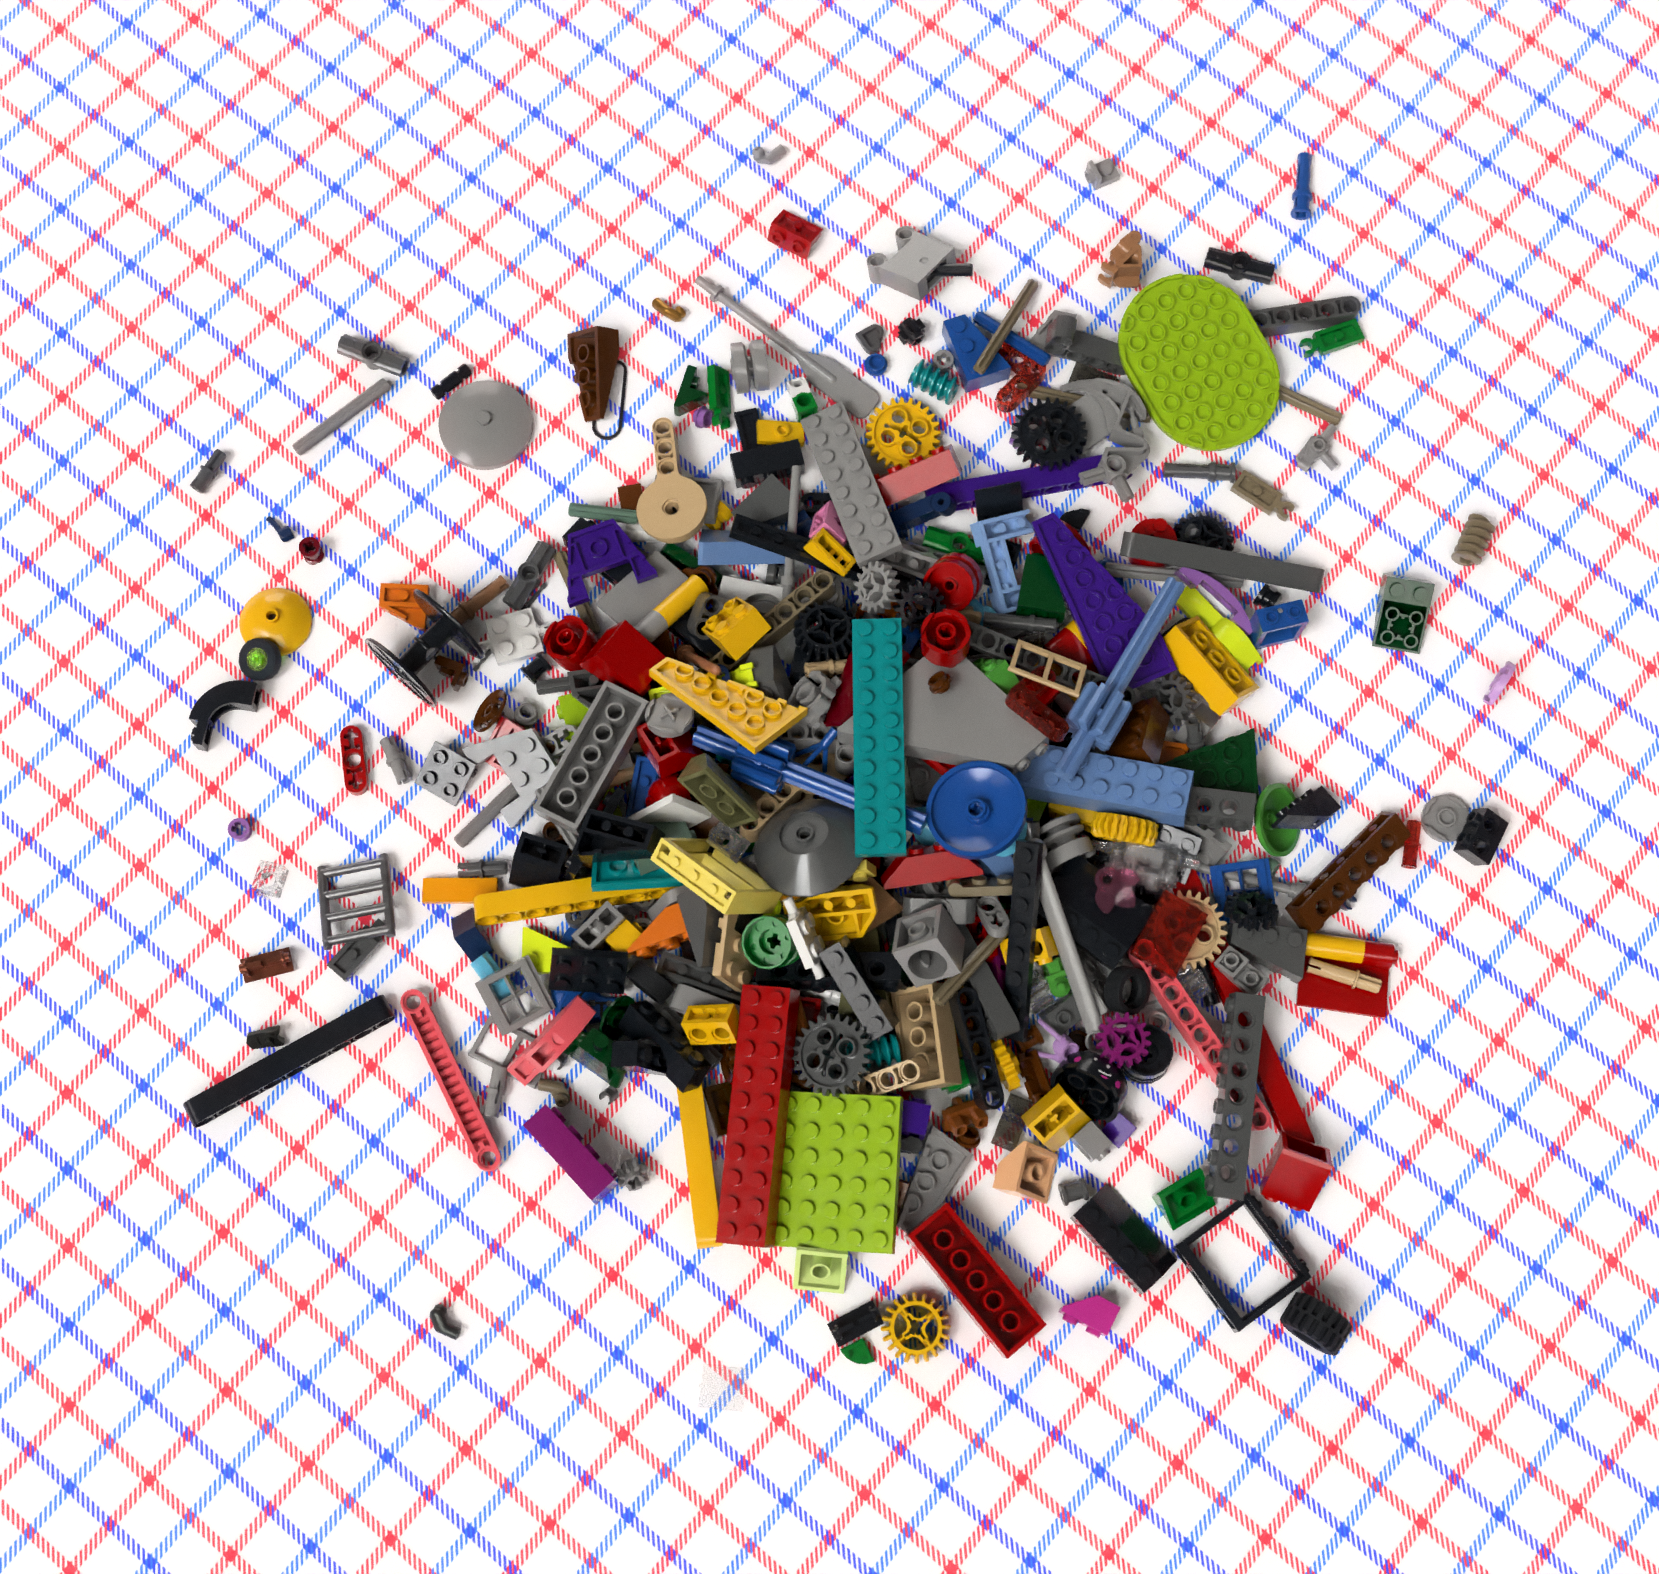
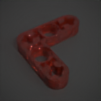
(1023, 375)
(1021, 697)

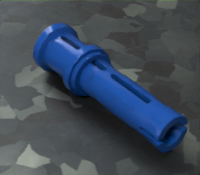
(1302, 193)

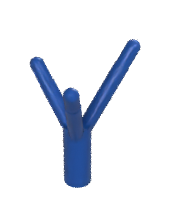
(822, 745)

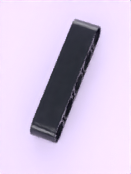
(985, 1057)

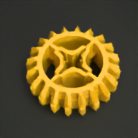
(1124, 828)
(933, 1314)

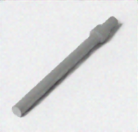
(788, 579)

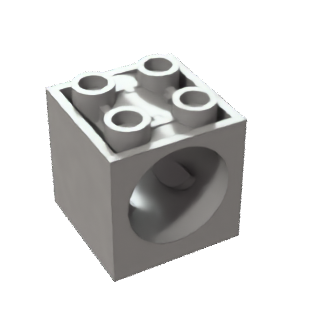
(928, 945)

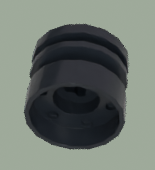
(1158, 1059)

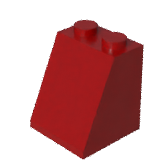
(623, 658)
(1296, 1172)

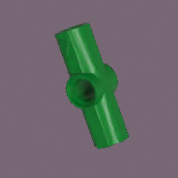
(944, 541)

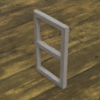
(520, 1035)

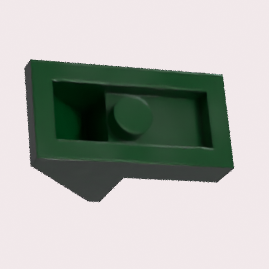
(688, 395)

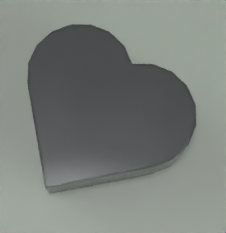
(870, 338)

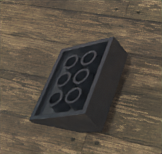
(1098, 934)

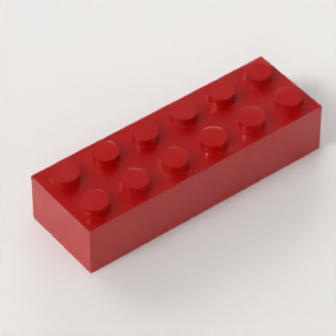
(975, 1280)

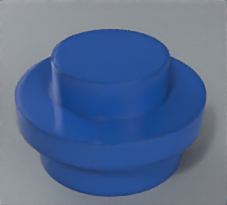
(875, 364)

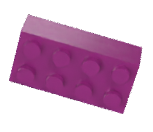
(571, 1155)

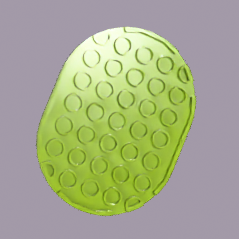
(1198, 362)

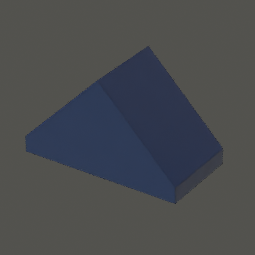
(470, 936)

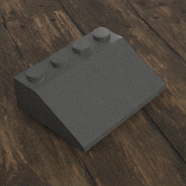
(702, 926)

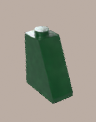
(1039, 590)

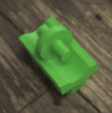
(1056, 978)

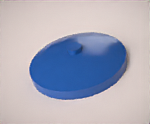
(976, 810)

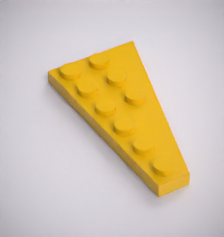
(730, 706)

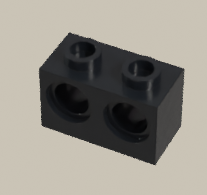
(1480, 836)

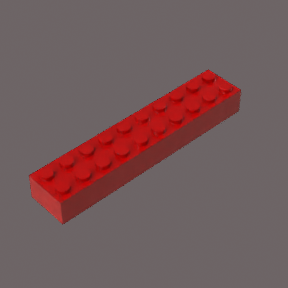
(758, 1116)

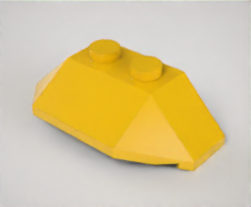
(842, 912)

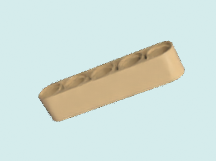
(901, 1073)

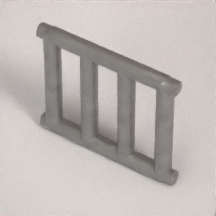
(326, 895)

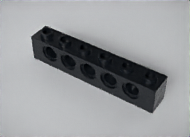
(871, 963)

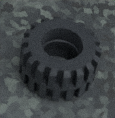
(1316, 1323)

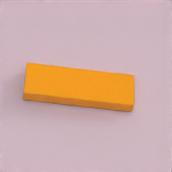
(456, 889)

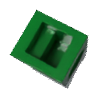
(801, 398)

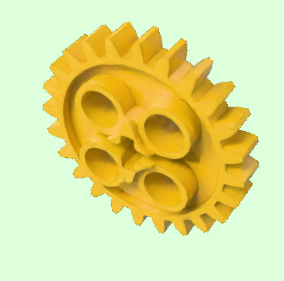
(912, 416)

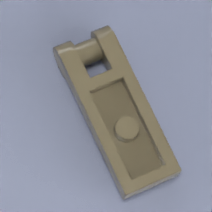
(980, 886)

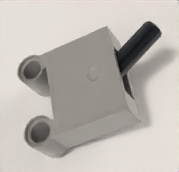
(916, 265)

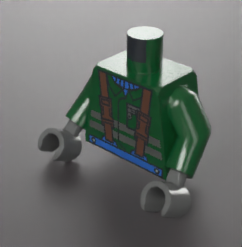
(595, 1052)

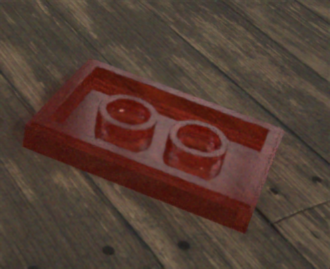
(1168, 934)

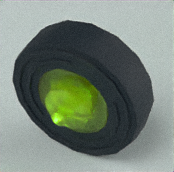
(260, 659)

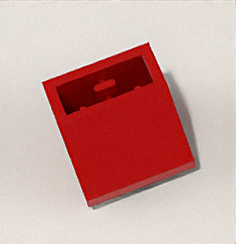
(667, 754)

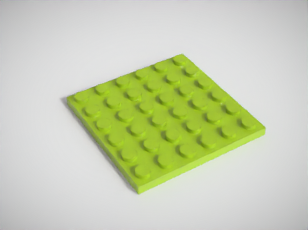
(840, 1172)

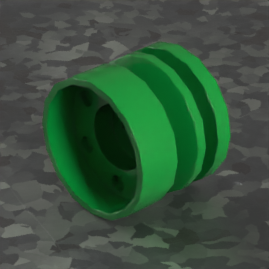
(761, 945)

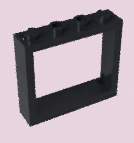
(1210, 1288)

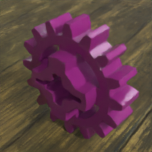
(1114, 1035)

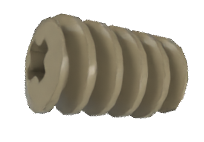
(1473, 541)

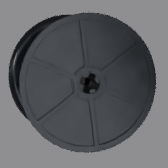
(437, 636)

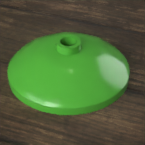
(1270, 801)

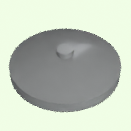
(485, 425)

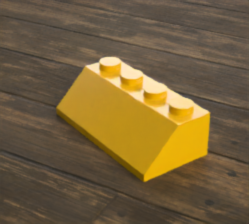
(1208, 665)

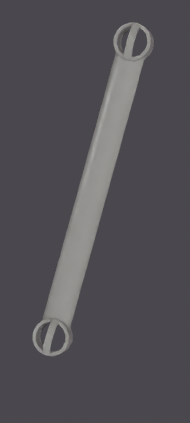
(1068, 953)

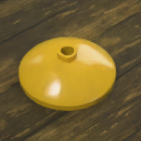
(287, 629)

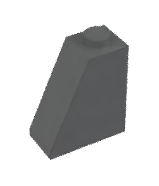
(767, 503)

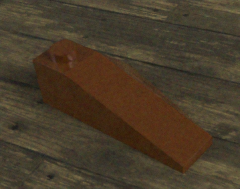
(594, 358)

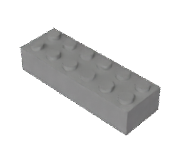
(592, 757)

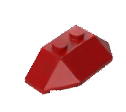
(927, 865)

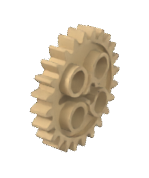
(1199, 949)

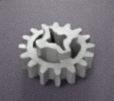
(876, 587)

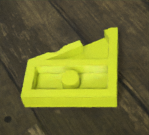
(539, 949)

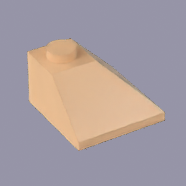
(1026, 1172)

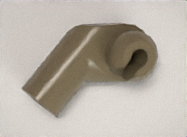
(557, 1089)

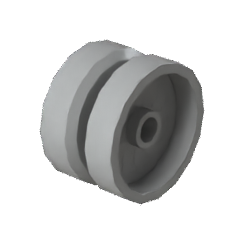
(751, 366)

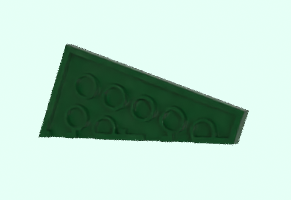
(1223, 765)

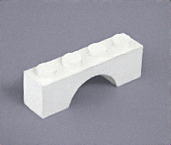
(752, 591)

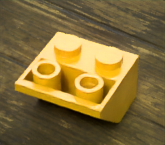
(736, 627)
(1055, 1118)

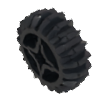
(1220, 537)
(816, 641)

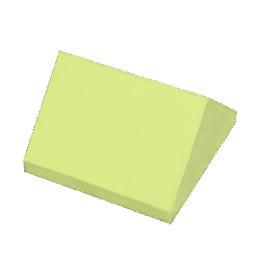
(820, 1270)

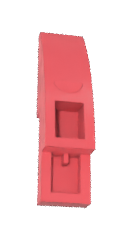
(552, 1041)

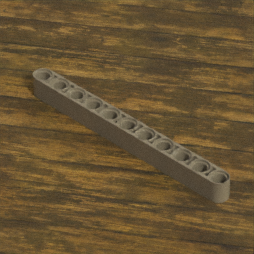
(781, 626)

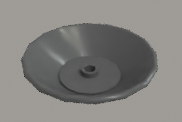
(811, 864)

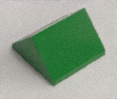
(1184, 1199)

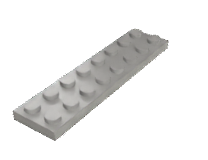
(851, 484)

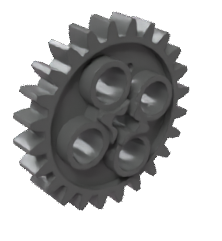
(852, 1064)

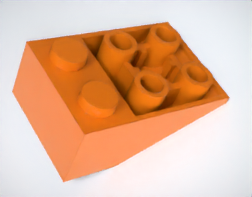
(664, 932)

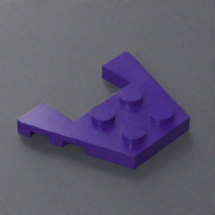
(598, 550)

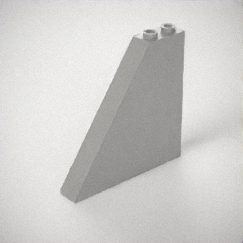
(963, 722)

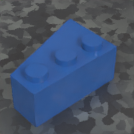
(966, 346)

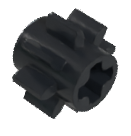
(911, 331)

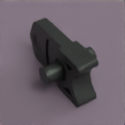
(265, 1038)

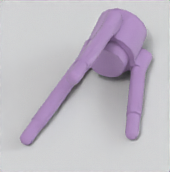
(1062, 1045)

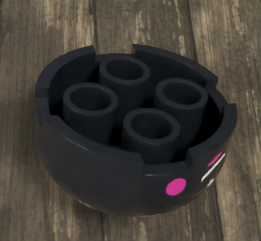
(1093, 1073)

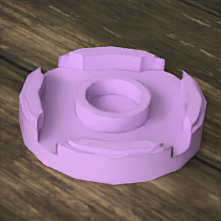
(1499, 683)

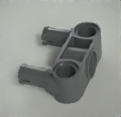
(960, 909)

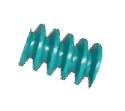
(934, 382)
(883, 1050)

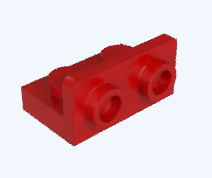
(793, 234)

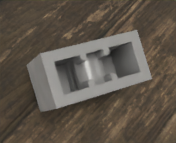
(598, 927)

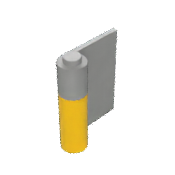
(653, 603)

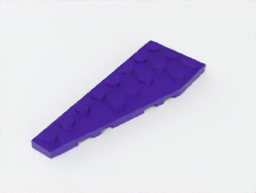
(1098, 604)

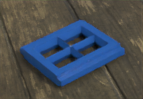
(1219, 886)

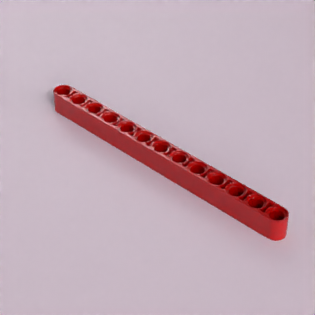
(1271, 1075)

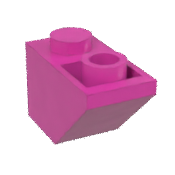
(1093, 1313)

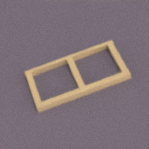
(1051, 656)

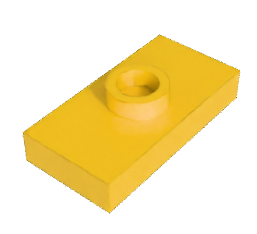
(775, 432)

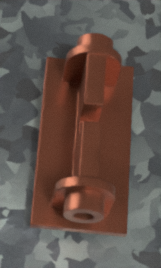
(266, 965)

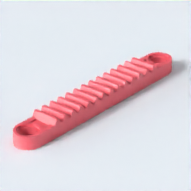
(451, 1080)

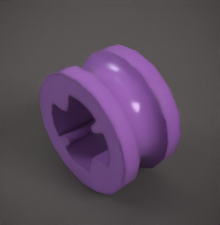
(233, 824)

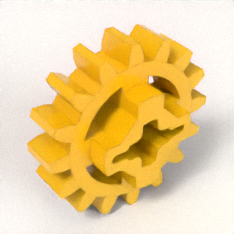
(1006, 1065)

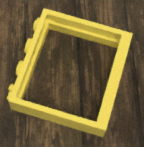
(714, 876)

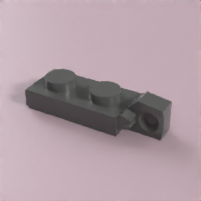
(354, 954)

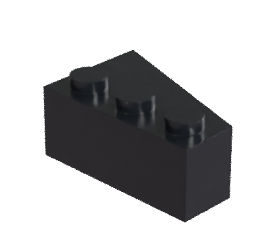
(614, 838)

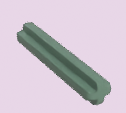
(602, 513)

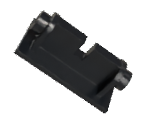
(855, 1323)

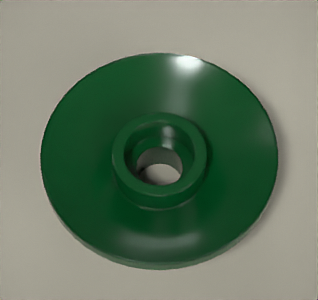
(612, 1016)

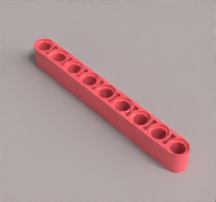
(1187, 1030)

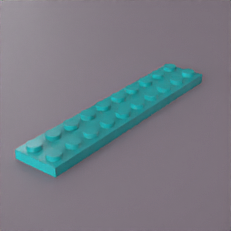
(878, 738)

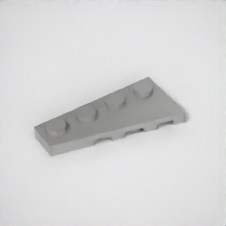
(934, 1176)

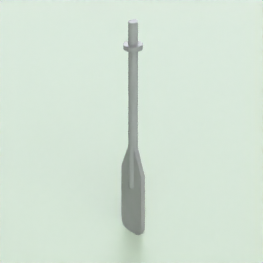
(819, 370)

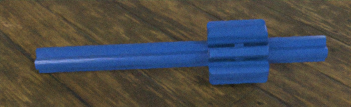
(776, 765)

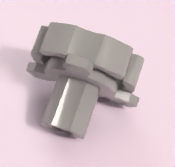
(814, 698)

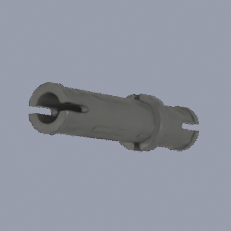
(1018, 622)

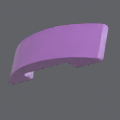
(1193, 578)

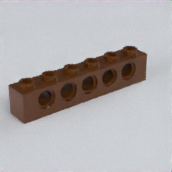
(1384, 827)

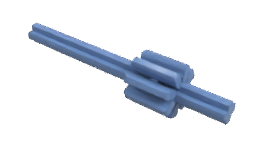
(1100, 709)

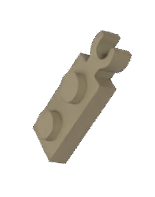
(1261, 495)

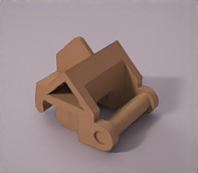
(1124, 263)

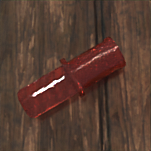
(1411, 845)

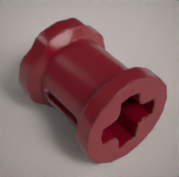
(309, 544)

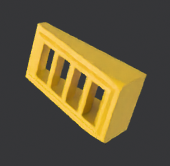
(817, 548)
(1086, 816)

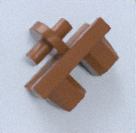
(963, 1114)

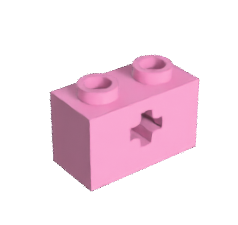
(829, 520)

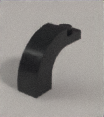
(218, 701)

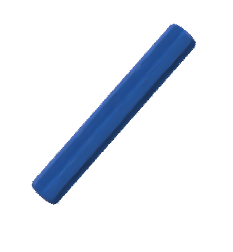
(1013, 339)

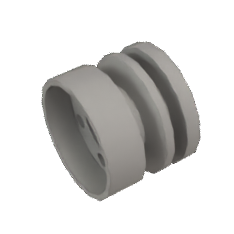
(1062, 841)

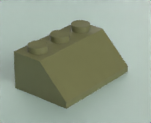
(718, 791)

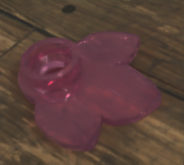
(1118, 891)

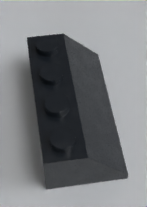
(1123, 1239)

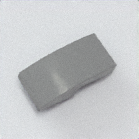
(1240, 971)

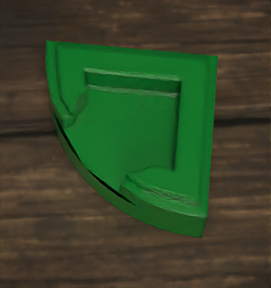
(858, 1352)

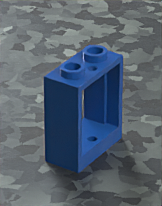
(1276, 628)

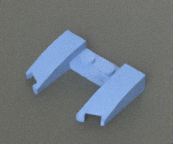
(991, 537)

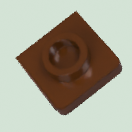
(449, 668)

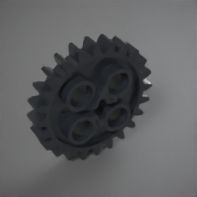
(1069, 429)

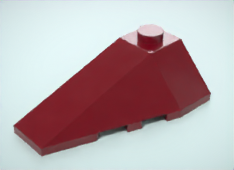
(842, 704)

